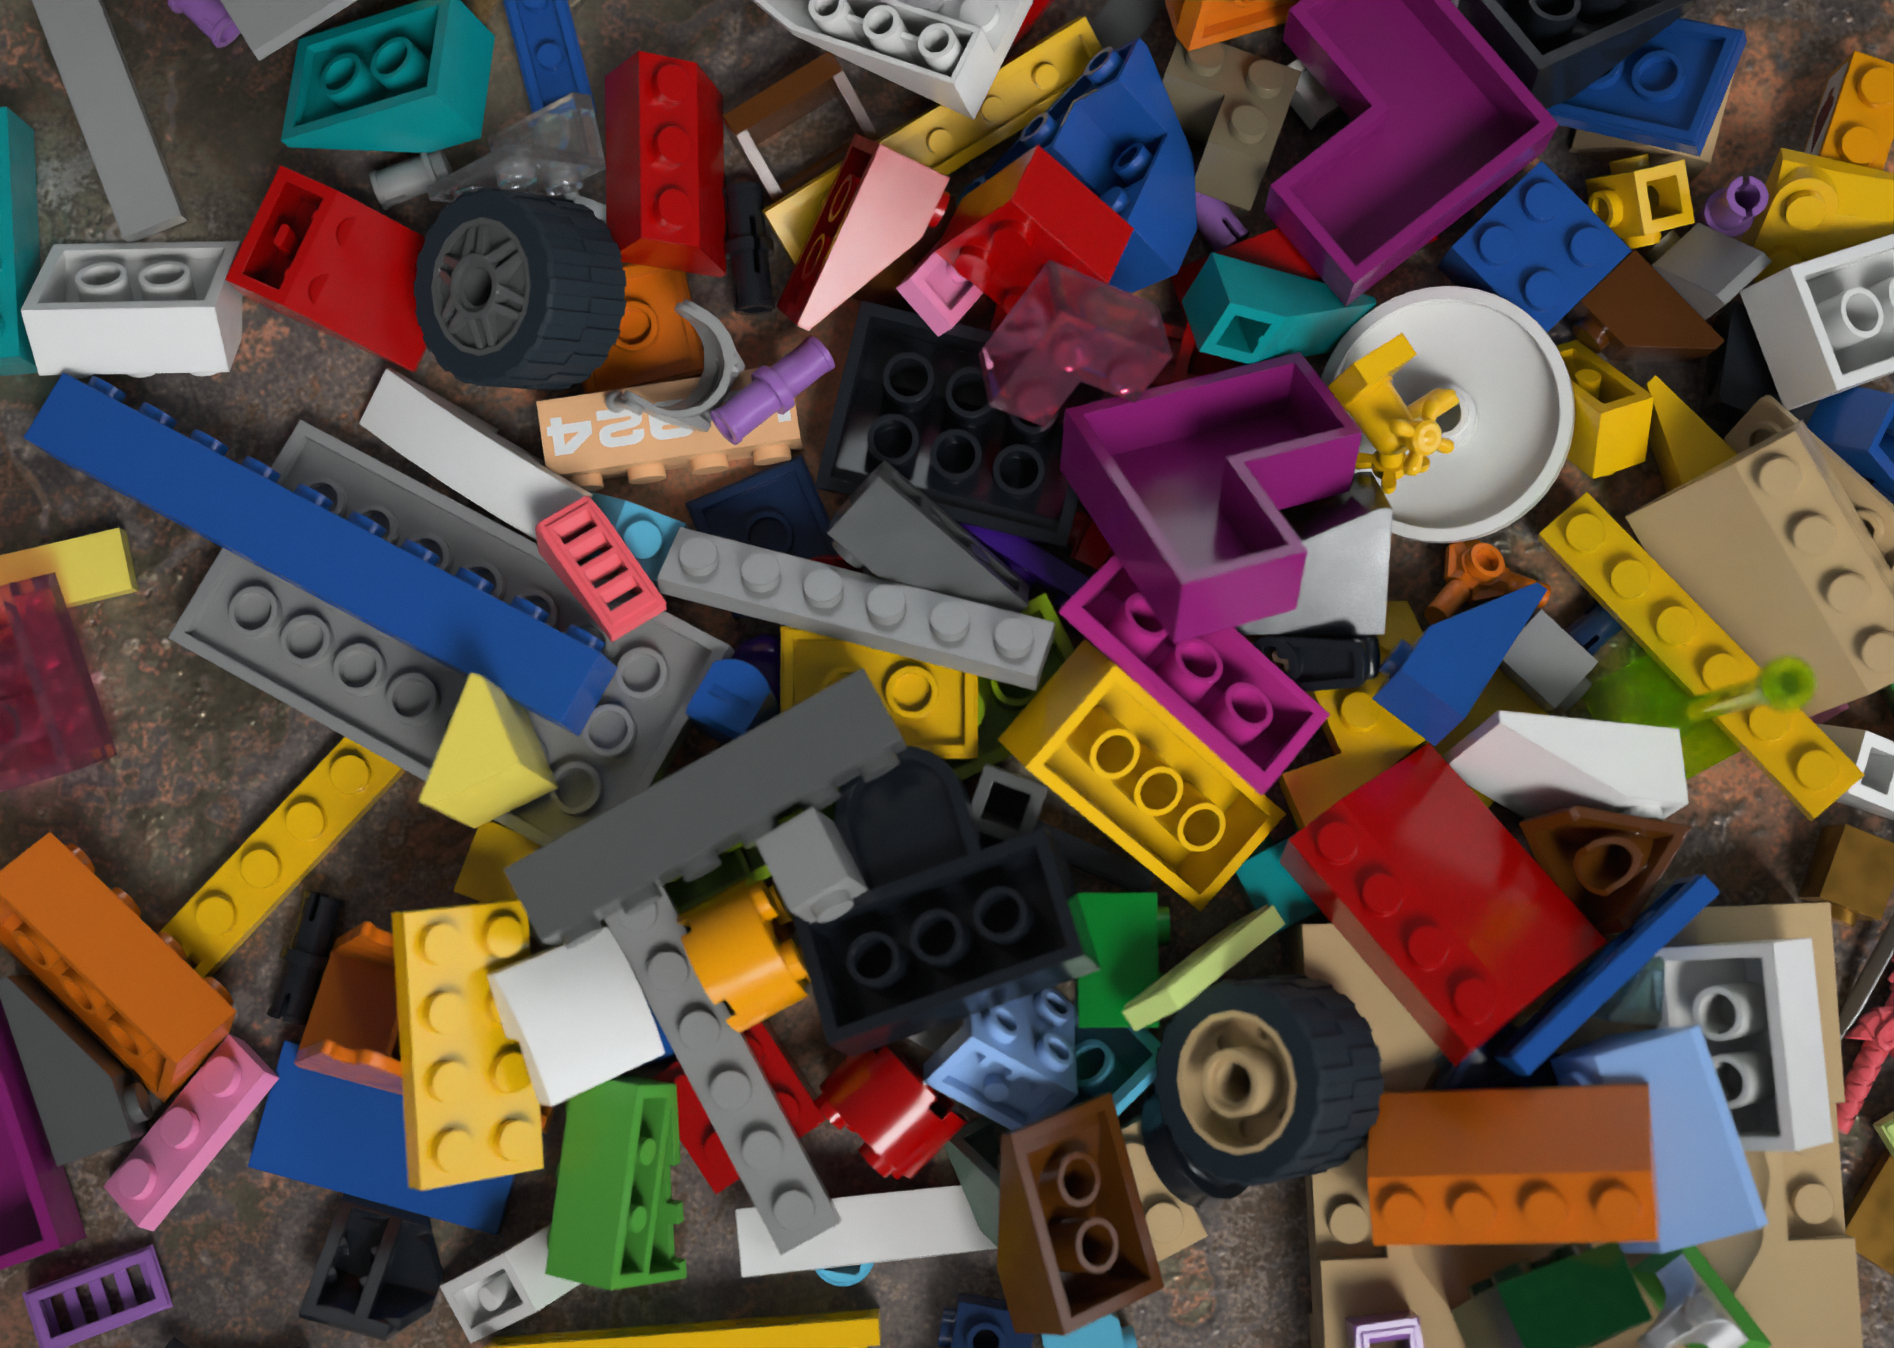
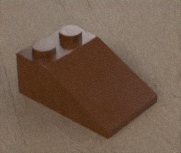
(1071, 1221)

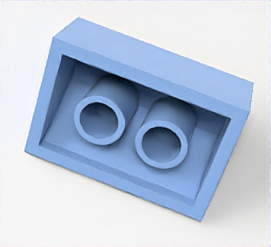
(1698, 1154)

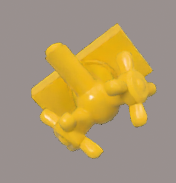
(1385, 419)

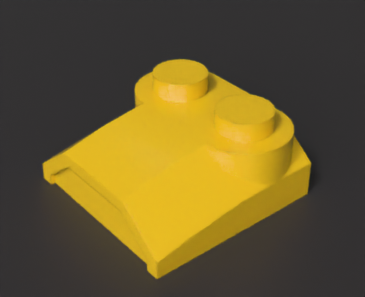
(1819, 209)

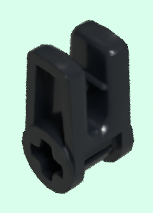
(1324, 660)

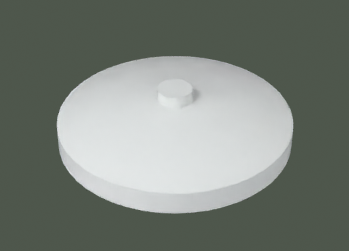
(1510, 416)

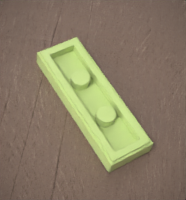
(1202, 967)

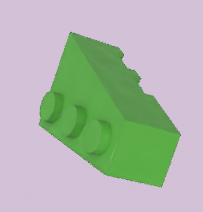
(615, 1187)

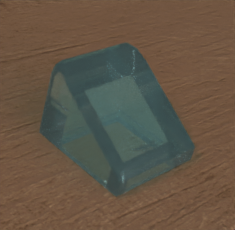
(1639, 998)

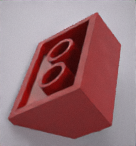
(665, 165)

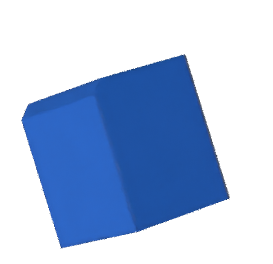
(731, 701)

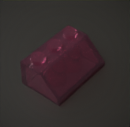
(46, 691)

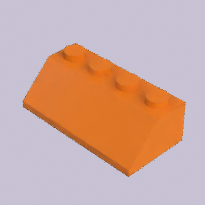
(110, 966)
(1514, 1166)

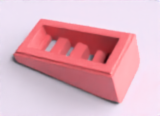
(579, 532)

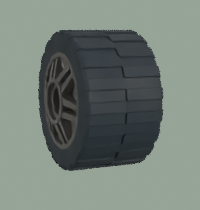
(519, 290)

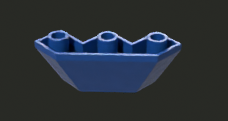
(1130, 151)

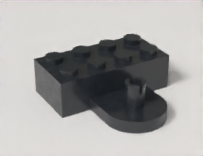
(941, 916)

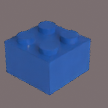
(1536, 249)

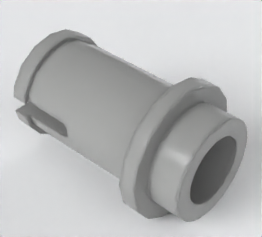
(409, 178)

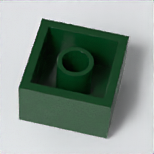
(1558, 1301)

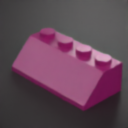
(1209, 683)

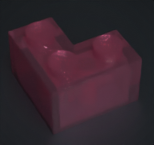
(1069, 333)

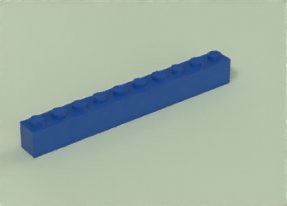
(323, 553)

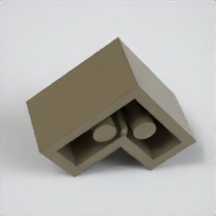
(1236, 109)

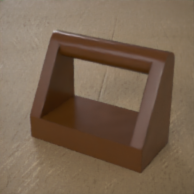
(785, 104)

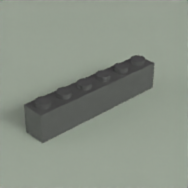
(706, 810)

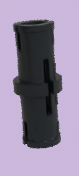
(748, 248)
(305, 957)

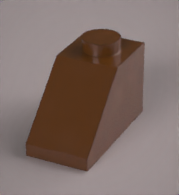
(1641, 318)

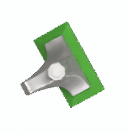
(1693, 1305)

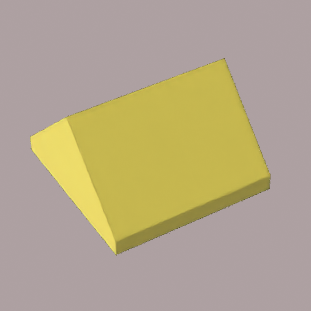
(487, 759)

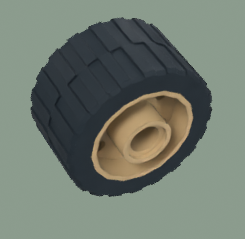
(1268, 1079)

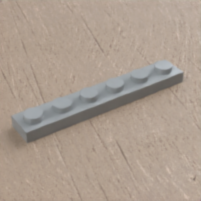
(857, 608)
(725, 1078)

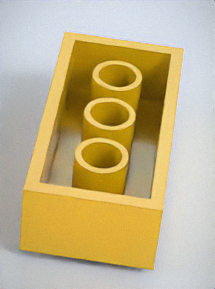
(1140, 776)

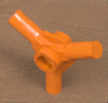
(1474, 575)

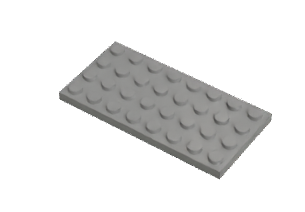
(404, 700)

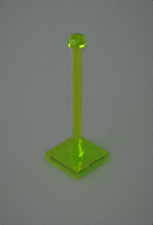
(1650, 697)

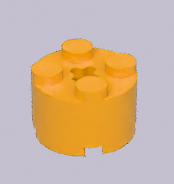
(746, 952)

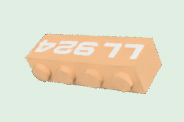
(593, 444)

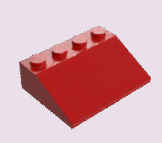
(1440, 901)

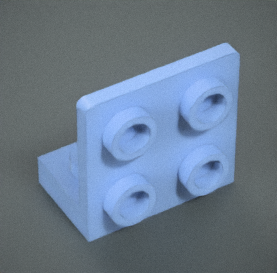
(1011, 1060)

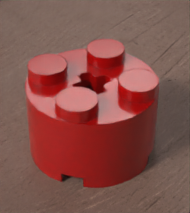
(889, 1110)

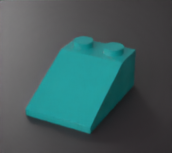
(392, 81)

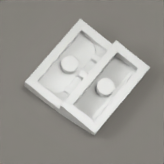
(575, 1016)

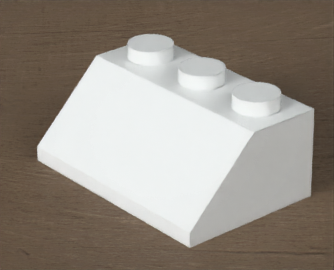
(135, 309)
(1761, 1033)

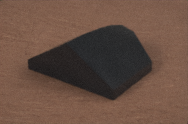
(374, 1270)

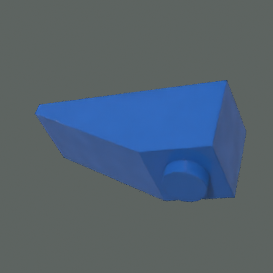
(1451, 663)

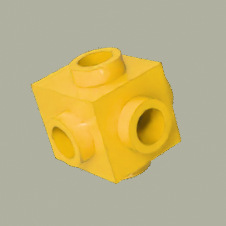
(1641, 199)

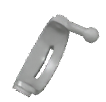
(720, 371)

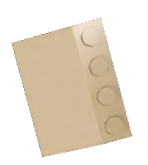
(1781, 564)

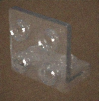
(536, 155)

